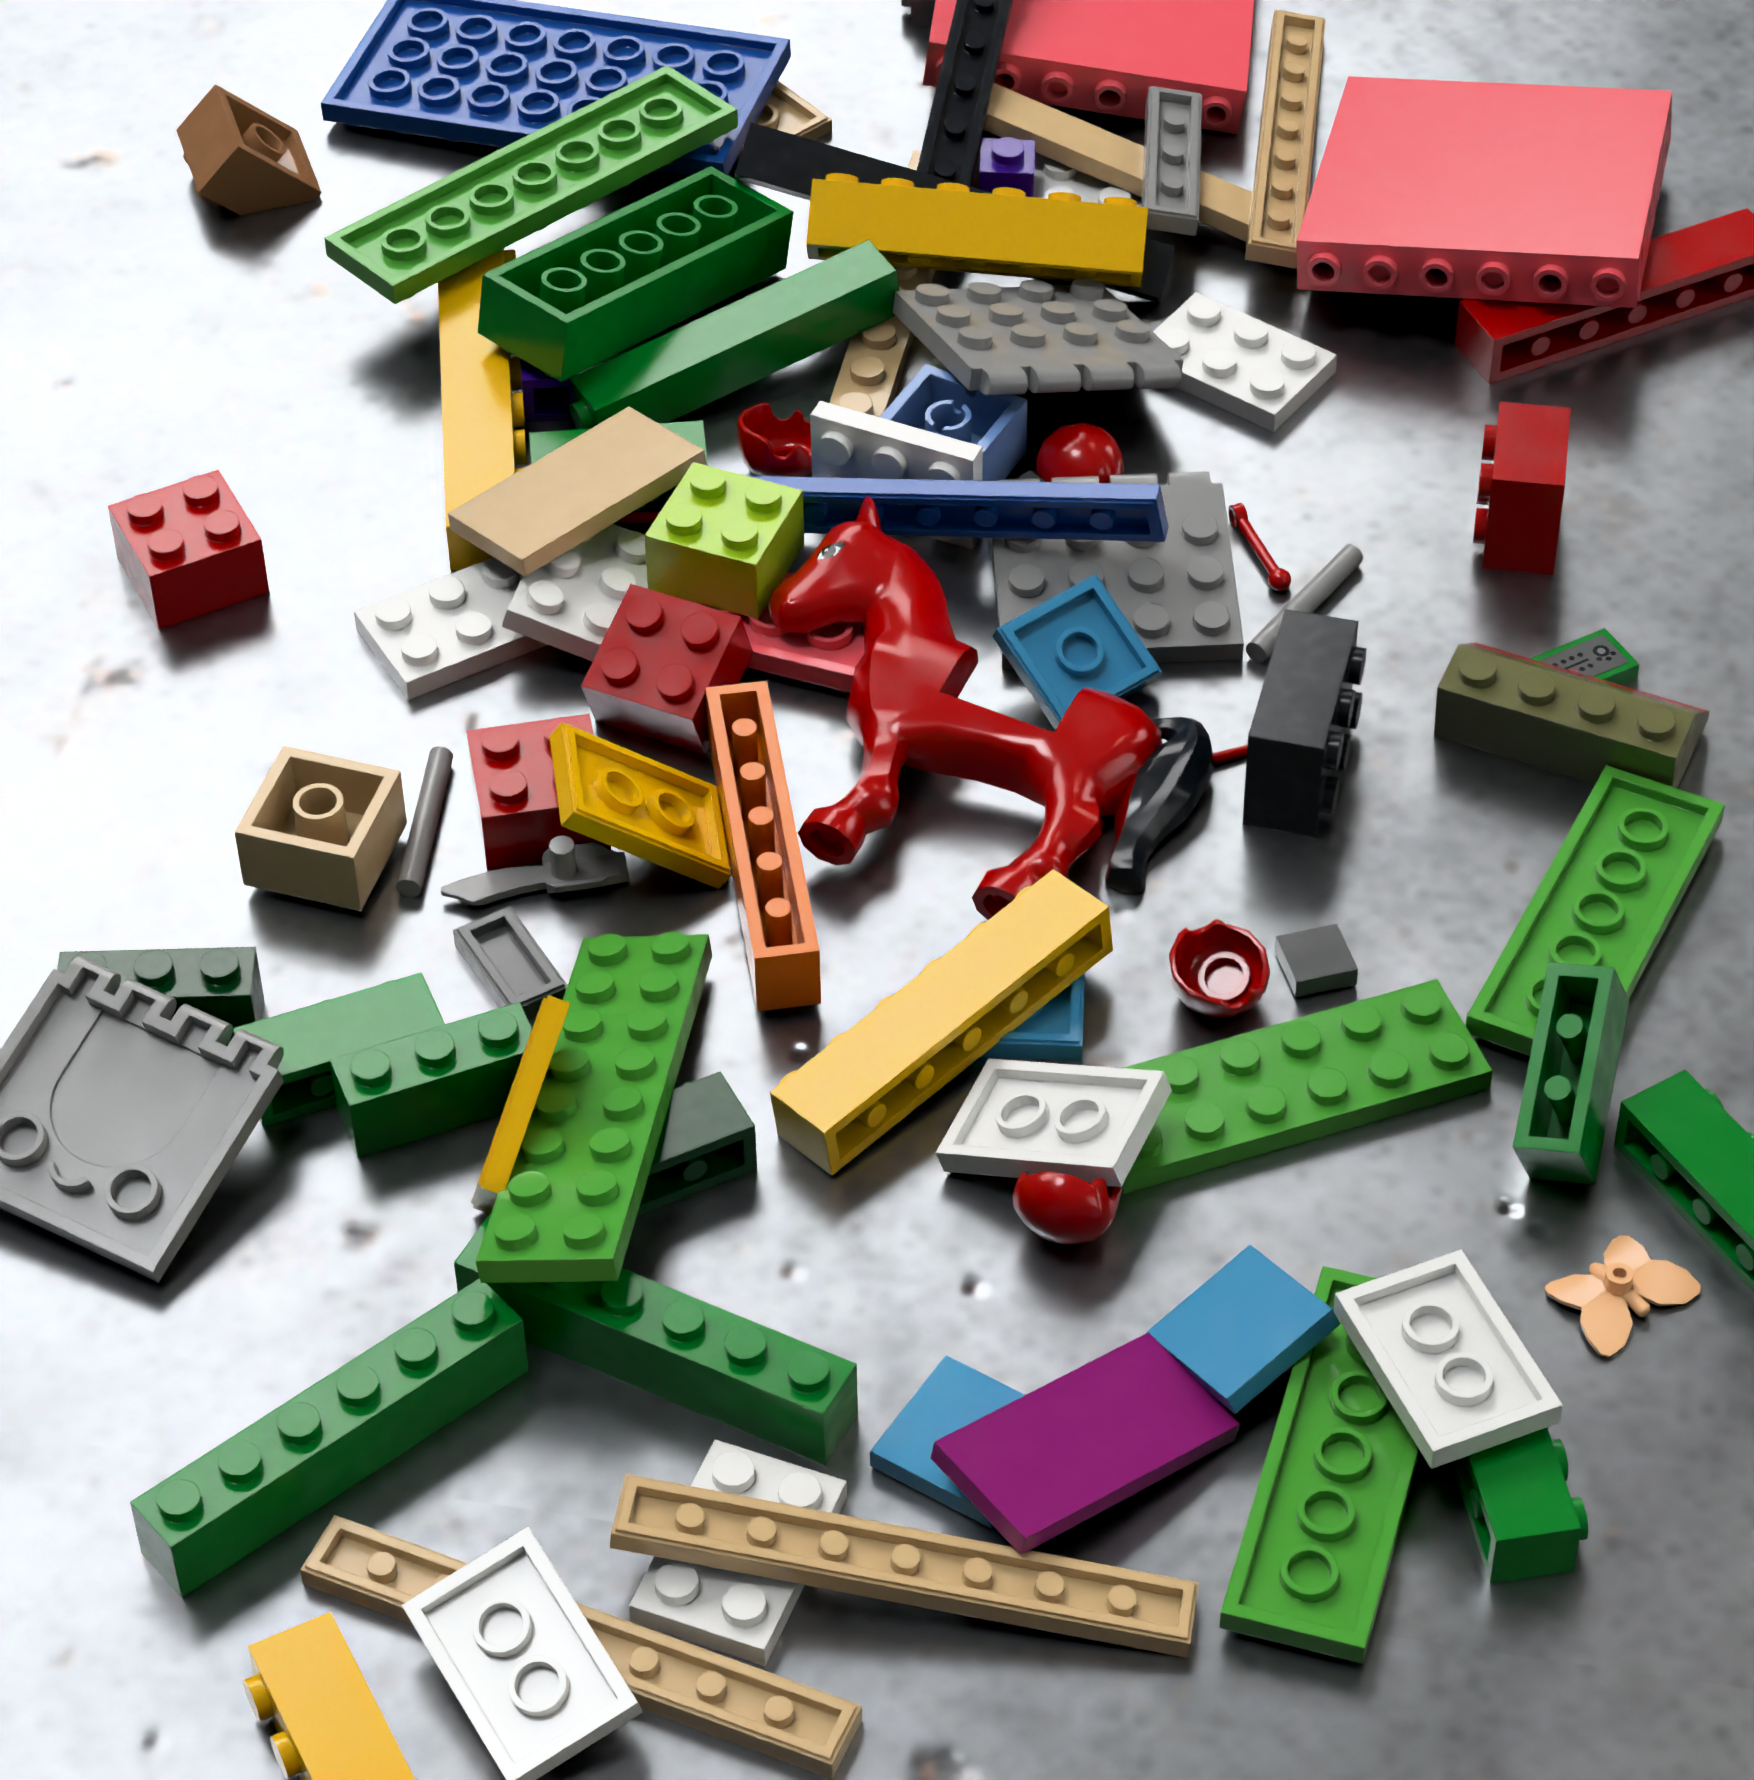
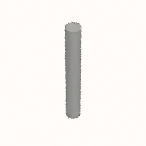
(1307, 599)
(424, 822)

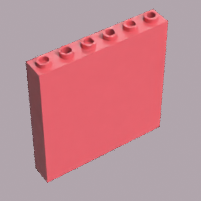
(1112, 50)
(1487, 192)

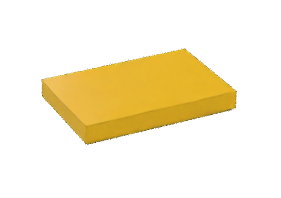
(639, 805)
(520, 1103)

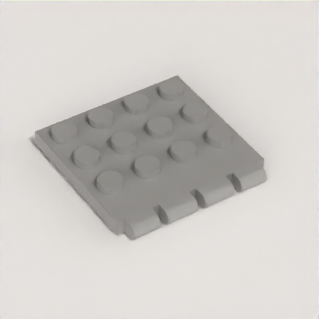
(1038, 337)
(1171, 592)
(123, 1116)

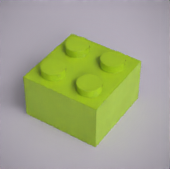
(724, 540)

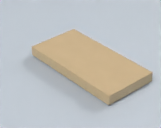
(575, 491)

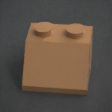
(245, 156)

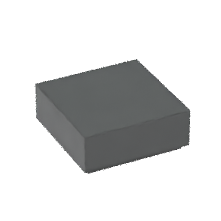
(1316, 960)

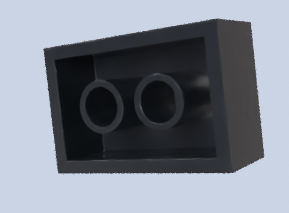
(1302, 723)

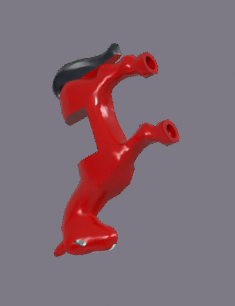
(909, 714)

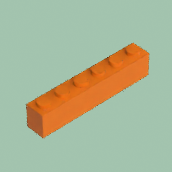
(763, 847)

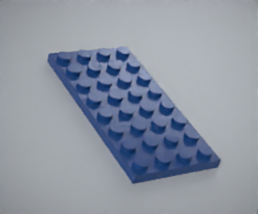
(516, 66)

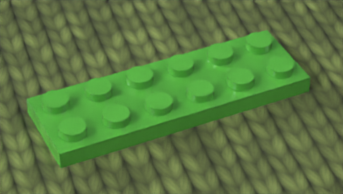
(1600, 898)
(1308, 1081)
(1324, 1503)

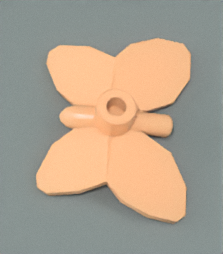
(1622, 1282)

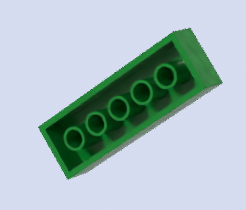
(634, 273)

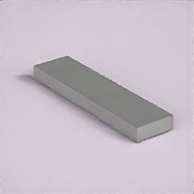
(1172, 160)

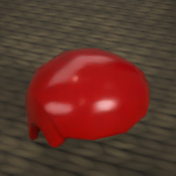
(774, 444)
(1079, 452)
(1218, 969)
(1065, 1207)

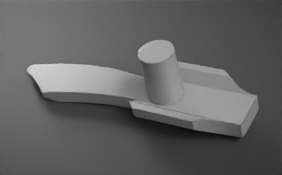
(563, 869)

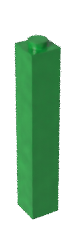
(741, 341)

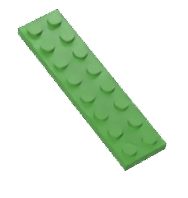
(530, 184)
(598, 1112)

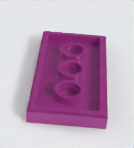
(1084, 1442)

